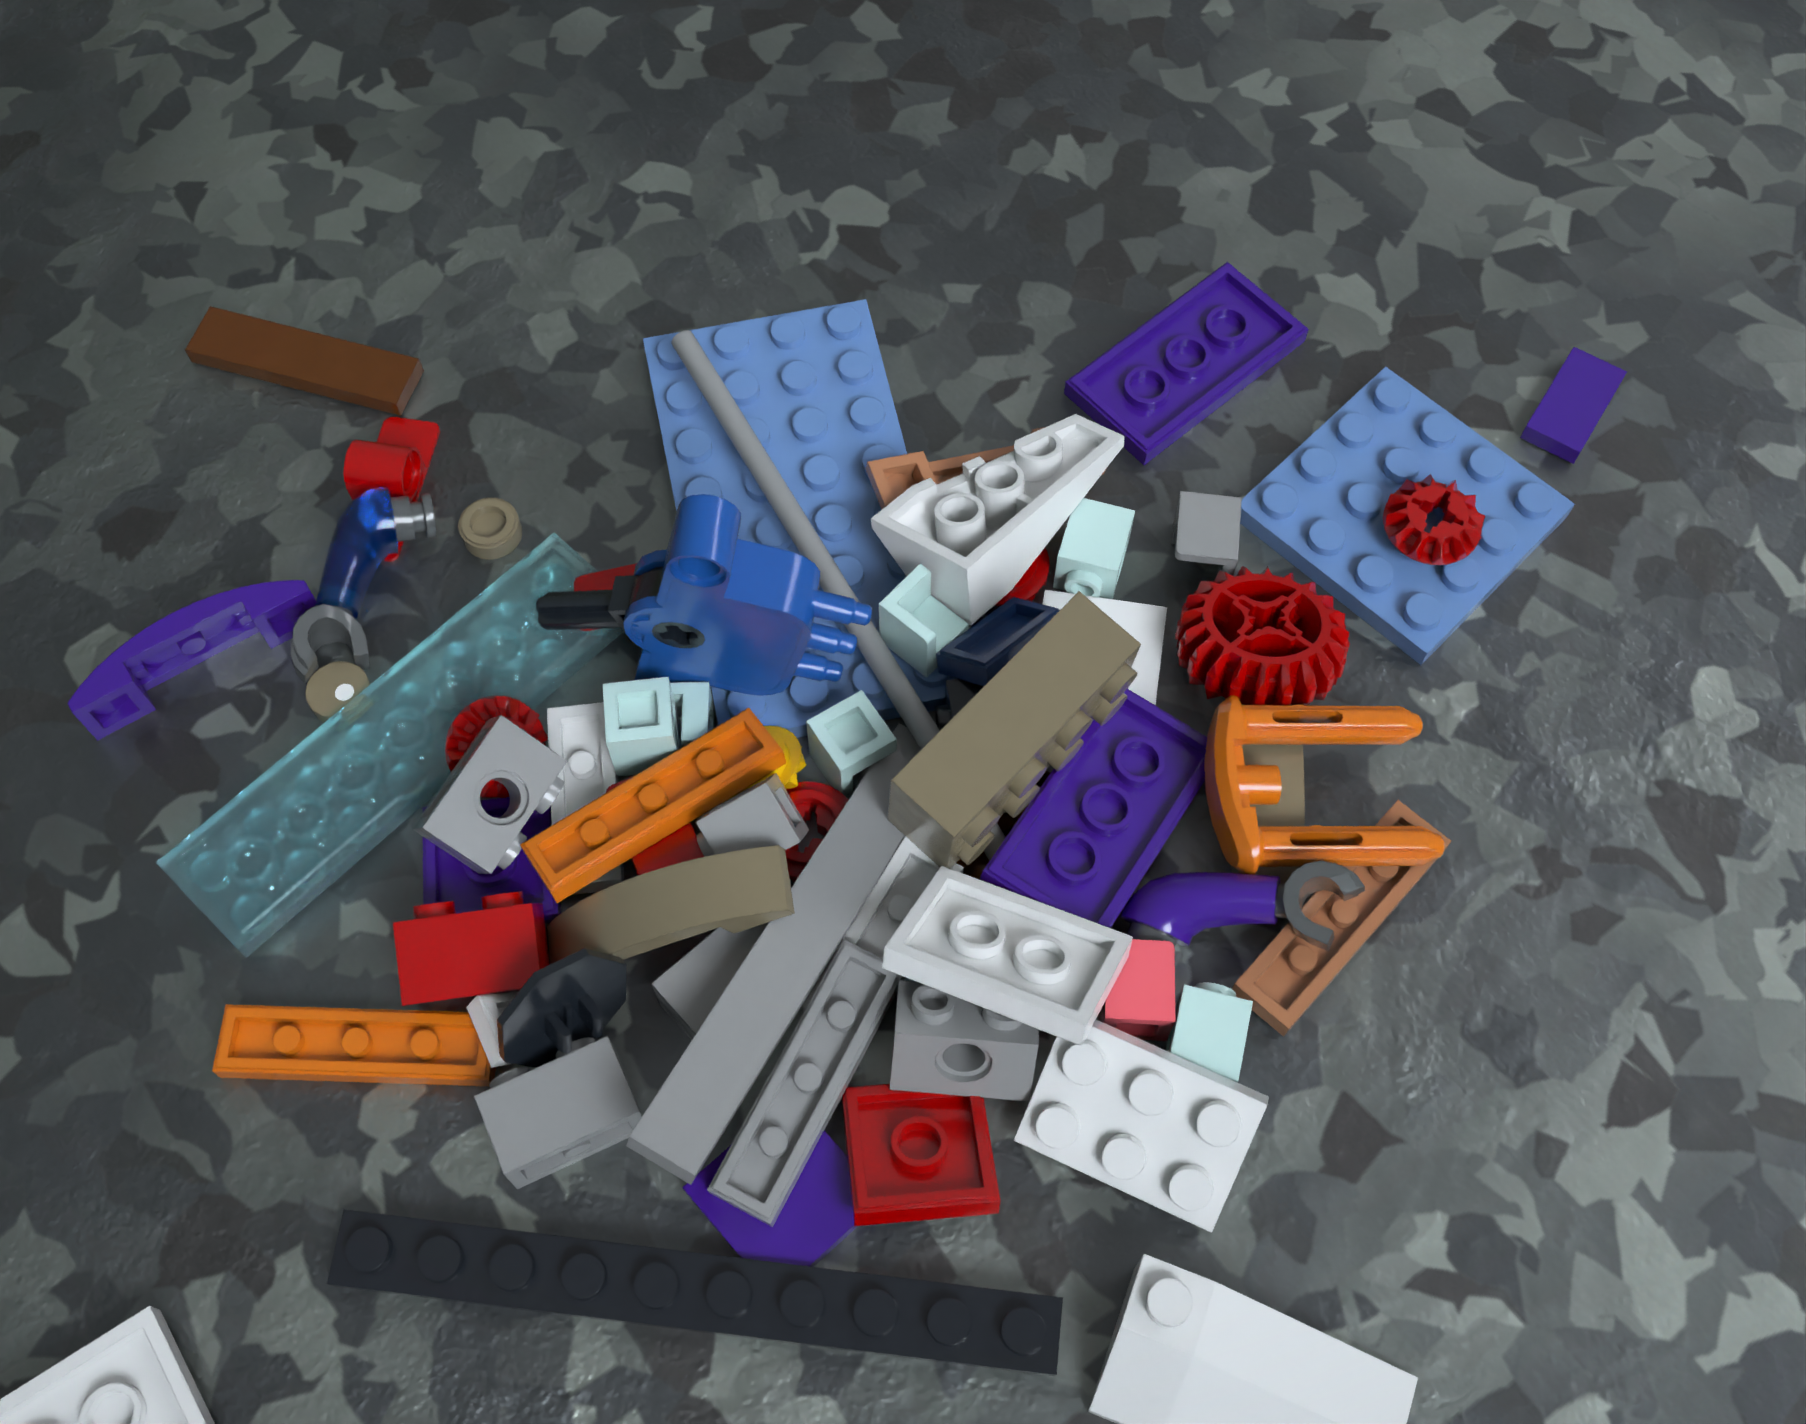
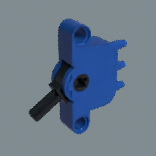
(718, 608)

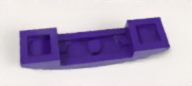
(119, 686)

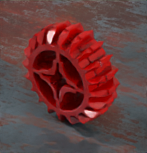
(1262, 639)

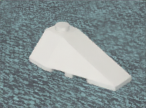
(997, 515)
(1218, 1357)

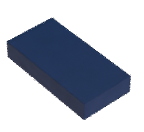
(993, 641)

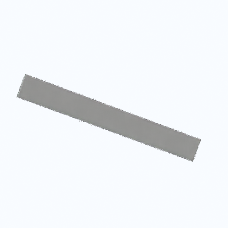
(774, 979)

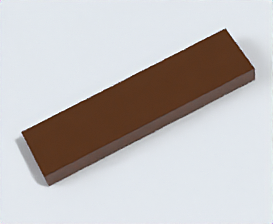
(305, 360)

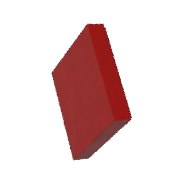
(917, 1155)

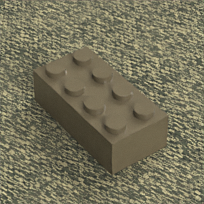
(1012, 733)

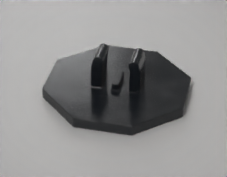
(561, 1006)

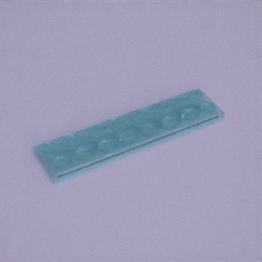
(378, 755)

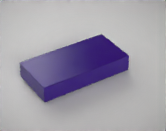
(1573, 405)

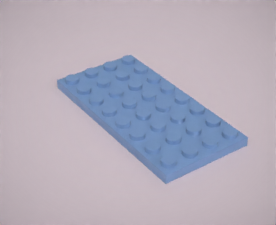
(821, 412)

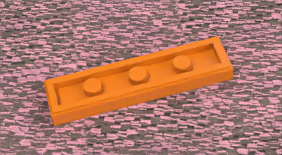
(653, 804)
(351, 1046)

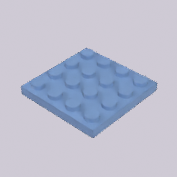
(1330, 499)

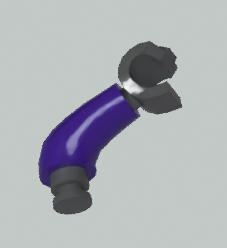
(1187, 903)

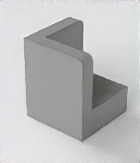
(1207, 529)

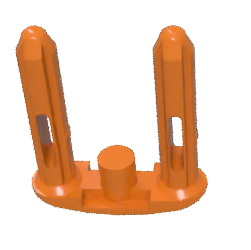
(1236, 786)

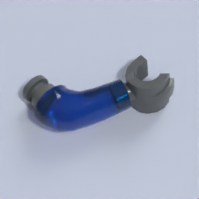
(359, 544)

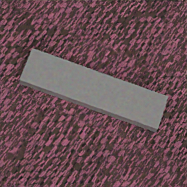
(806, 1084)

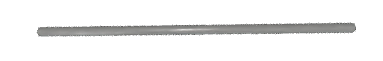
(809, 543)

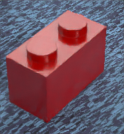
(469, 952)

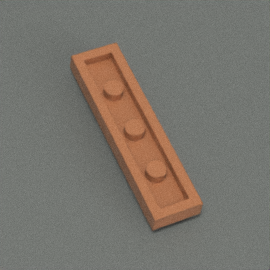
(1295, 973)

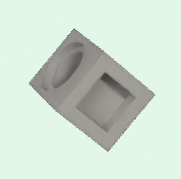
(752, 819)

